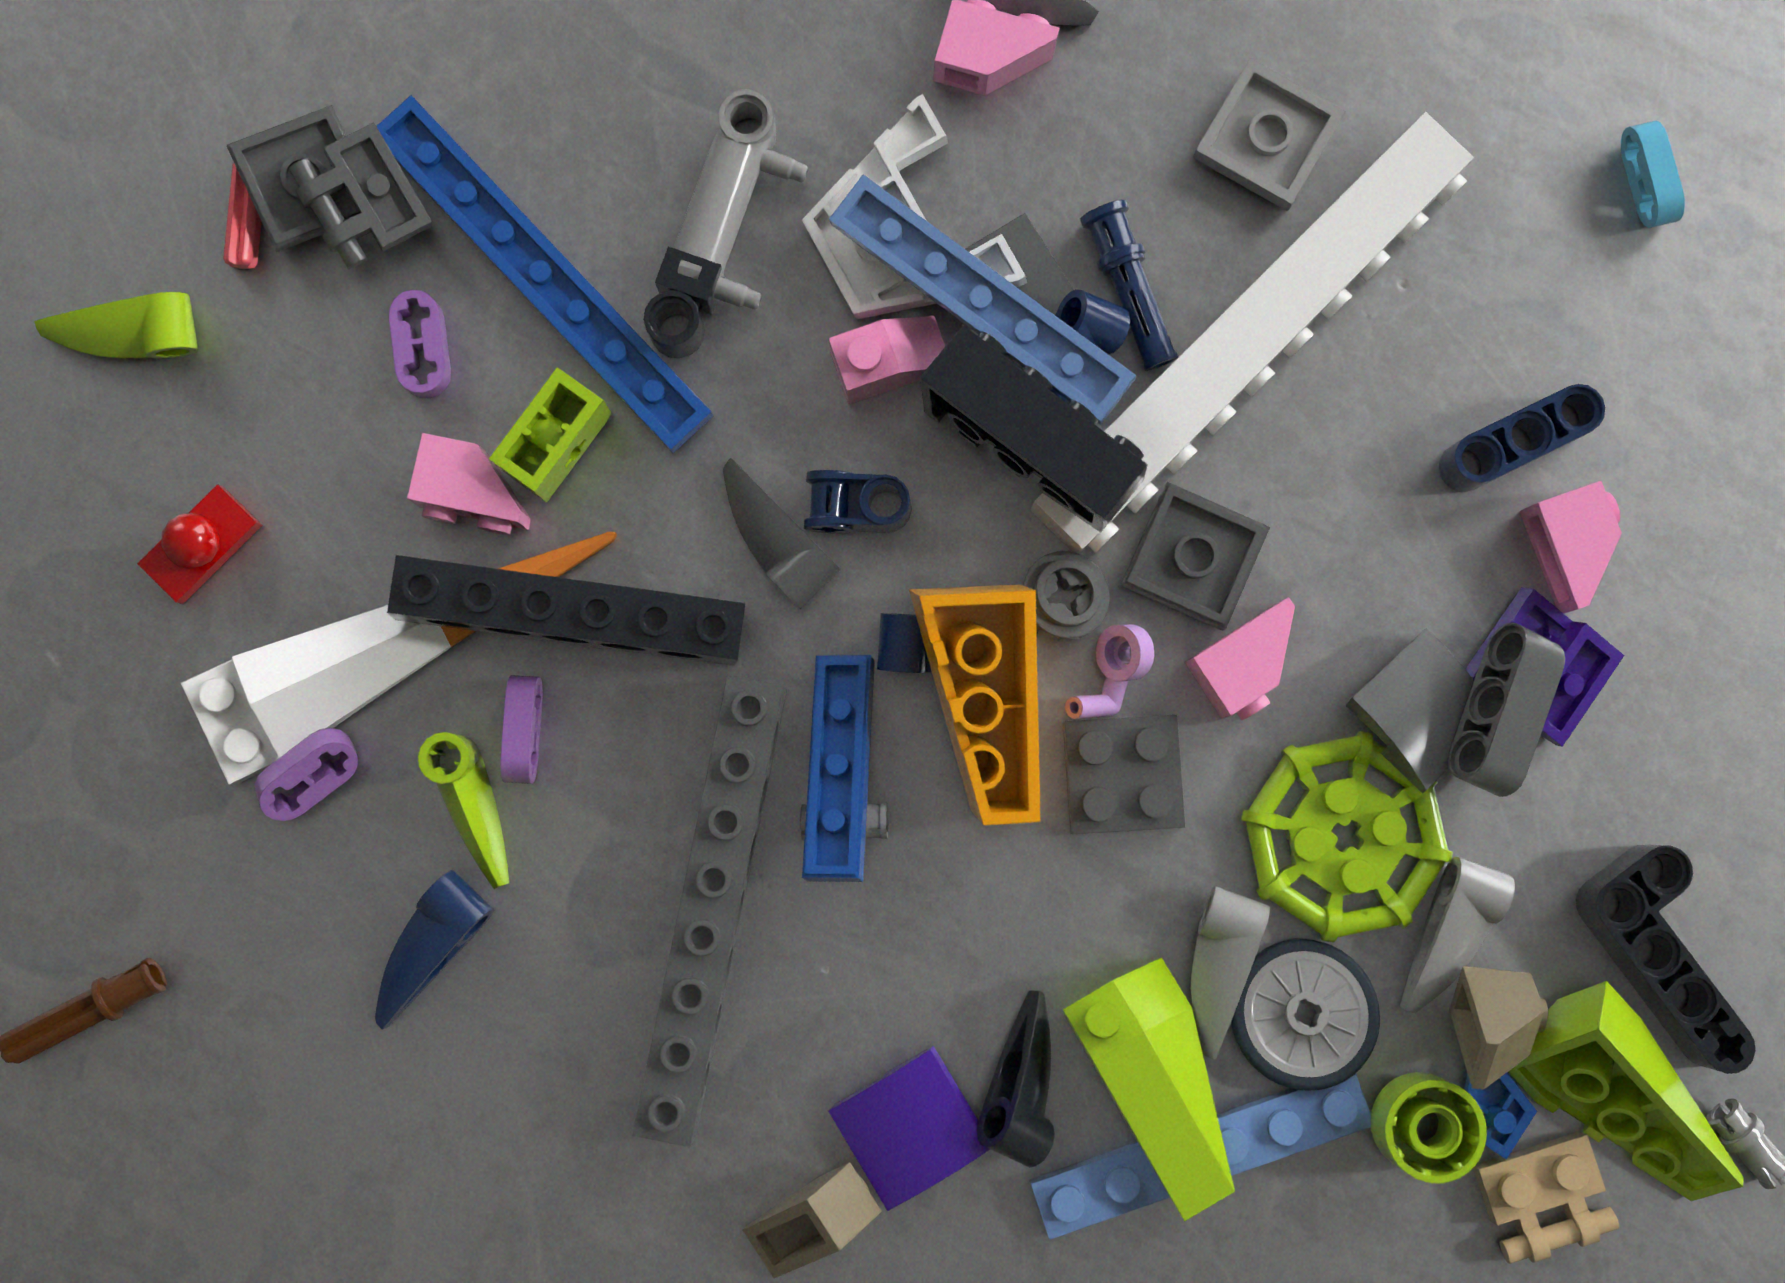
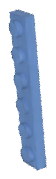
(981, 297)
(1251, 1137)

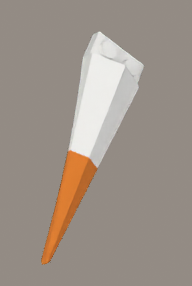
(315, 680)

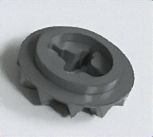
(1074, 573)

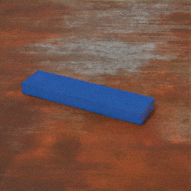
(838, 769)

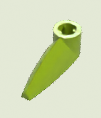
(127, 328)
(468, 801)

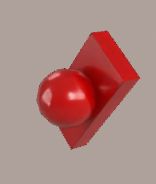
(199, 543)

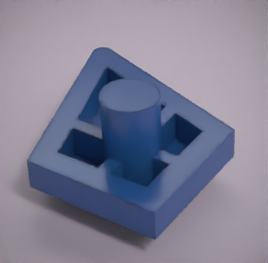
(1505, 1113)

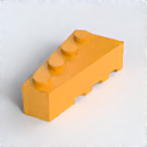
(986, 680)

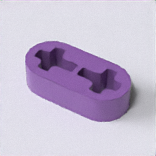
(406, 344)
(521, 729)
(306, 774)

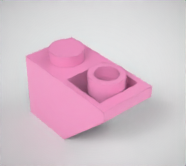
(990, 47)
(461, 480)

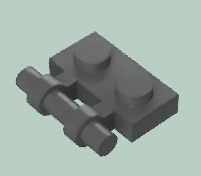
(377, 188)

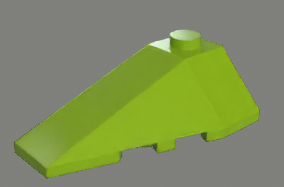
(1154, 1068)
(1616, 1081)

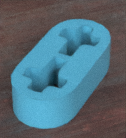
(1652, 174)

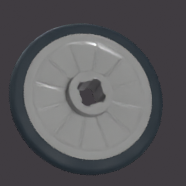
(1340, 1031)

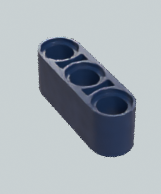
(1540, 421)

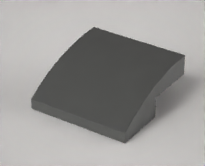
(1416, 708)

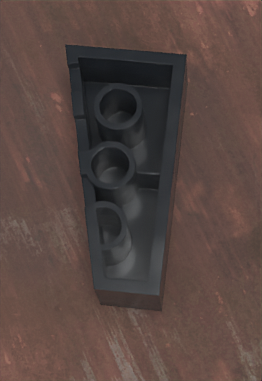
(1031, 427)

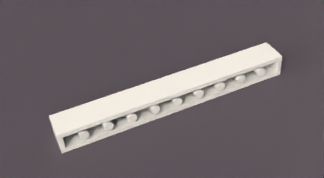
(1276, 313)

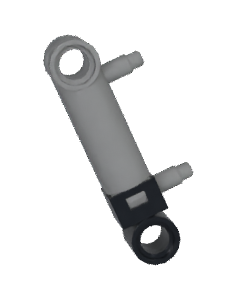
(693, 270)

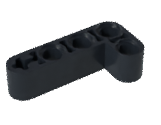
(1671, 963)

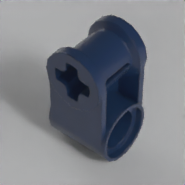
(852, 502)

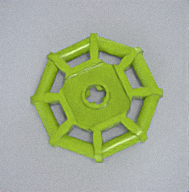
(1313, 844)

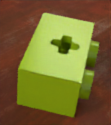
(551, 435)

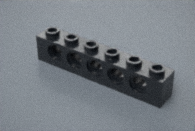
(565, 610)

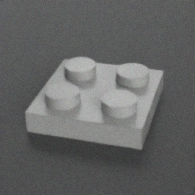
(1268, 134)

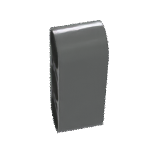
(1506, 710)

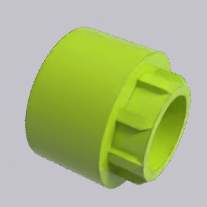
(1459, 1134)

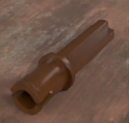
(103, 1001)

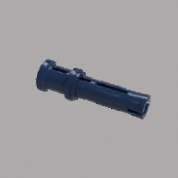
(1122, 261)

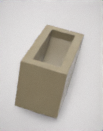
(1496, 1021)
(813, 1221)

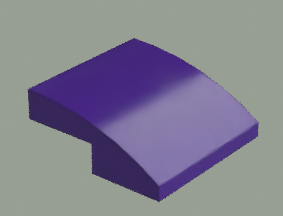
(1587, 660)
(909, 1128)

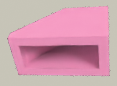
(884, 355)
(1574, 542)
(1245, 663)

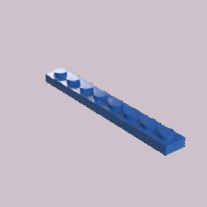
(543, 275)

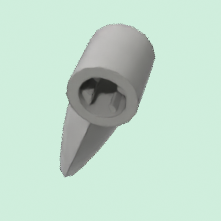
(1458, 921)
(1222, 962)

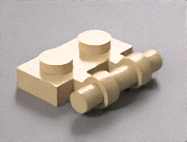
(1541, 1179)

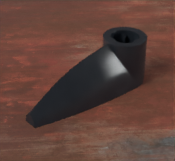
(1017, 1097)

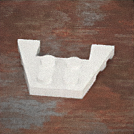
(862, 279)

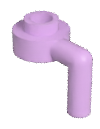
(1118, 667)

